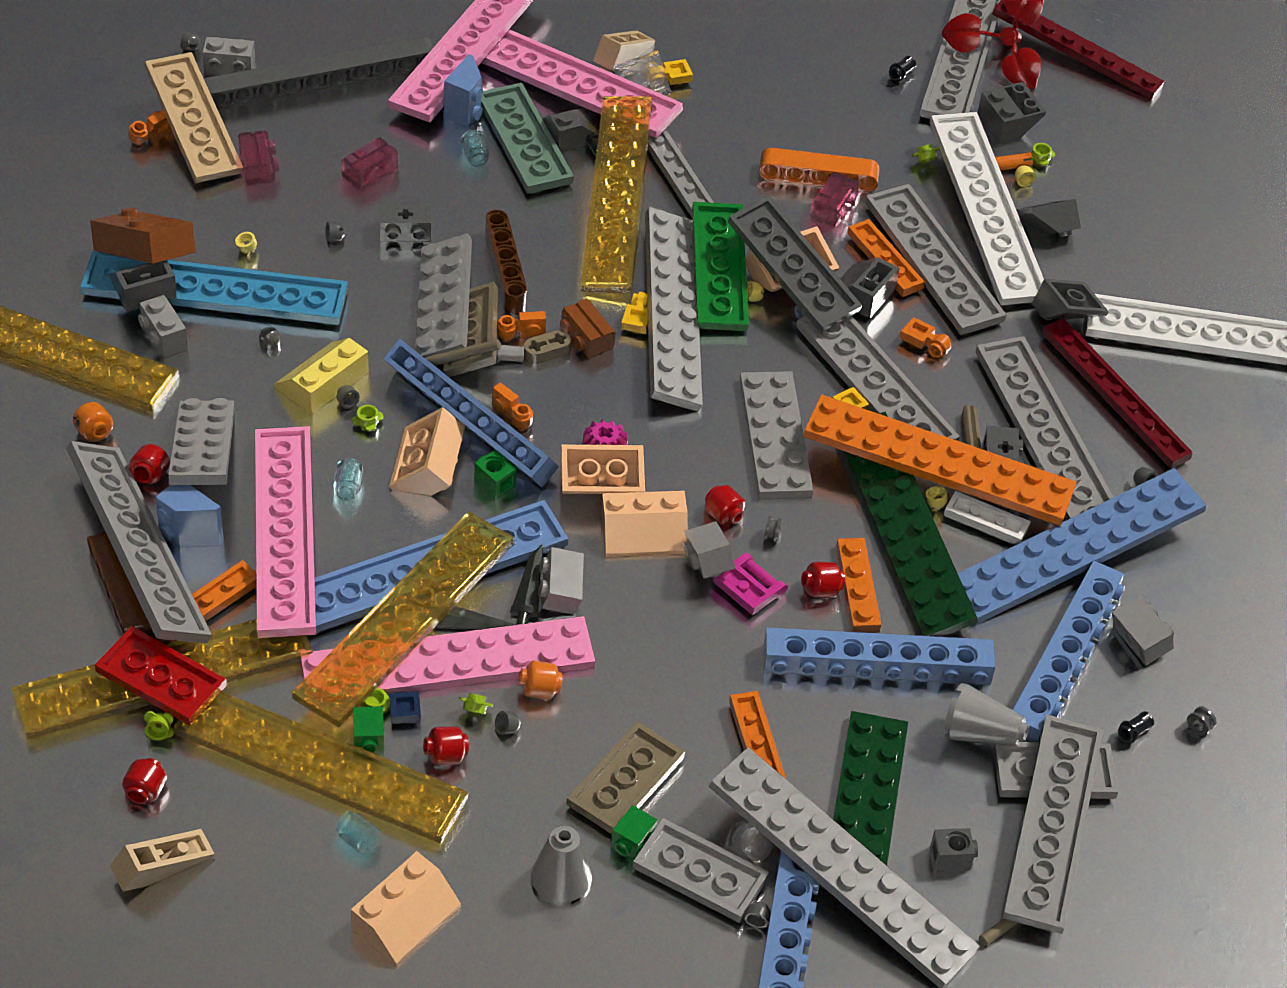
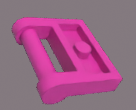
(747, 589)

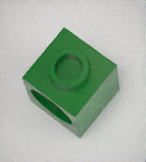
(495, 474)
(369, 728)
(632, 832)

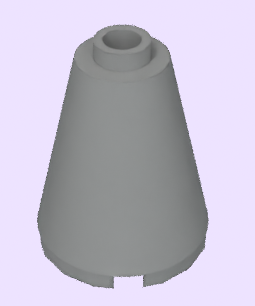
(983, 719)
(562, 868)

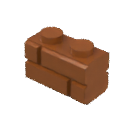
(587, 328)

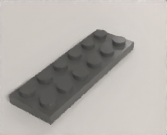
(794, 263)

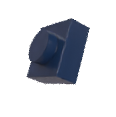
(405, 707)

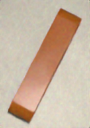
(816, 168)

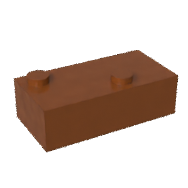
(143, 236)

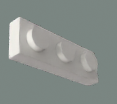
(987, 518)

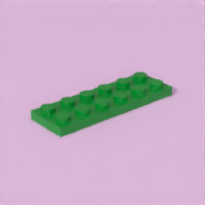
(719, 268)

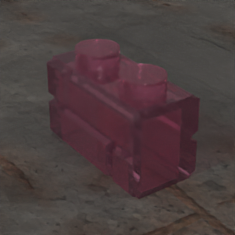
(257, 157)
(369, 163)
(835, 200)

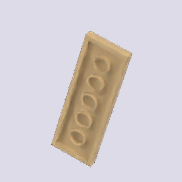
(193, 117)

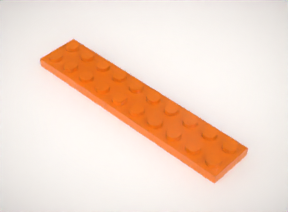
(940, 459)

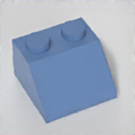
(463, 93)
(188, 517)

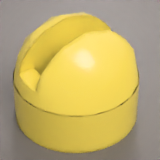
(1024, 176)
(245, 237)
(754, 291)
(933, 494)

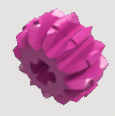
(604, 434)

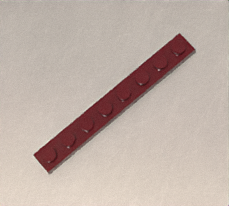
(1086, 52)
(1117, 393)

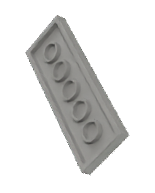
(444, 296)
(776, 435)
(202, 442)

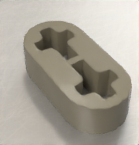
(547, 346)

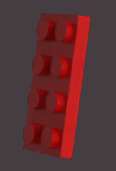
(160, 675)

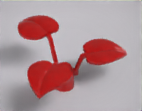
(1024, 65)

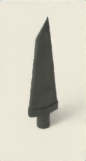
(527, 598)
(466, 619)

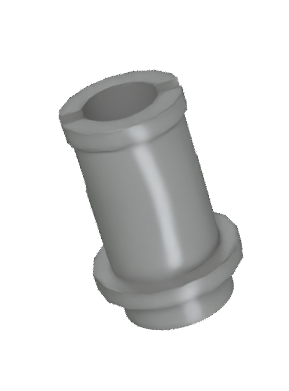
(510, 353)

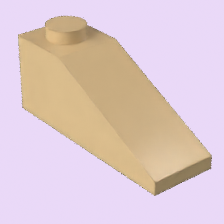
(620, 48)
(159, 858)

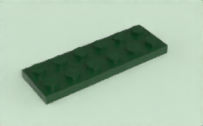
(871, 780)

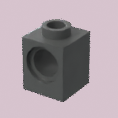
(951, 860)

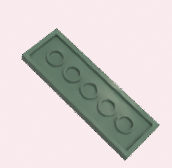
(525, 138)

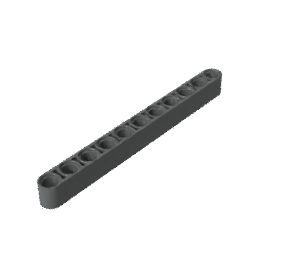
(317, 73)

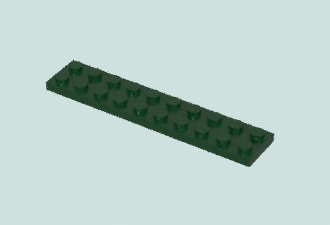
(914, 547)

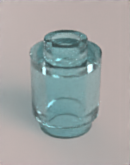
(475, 147)
(348, 479)
(358, 832)

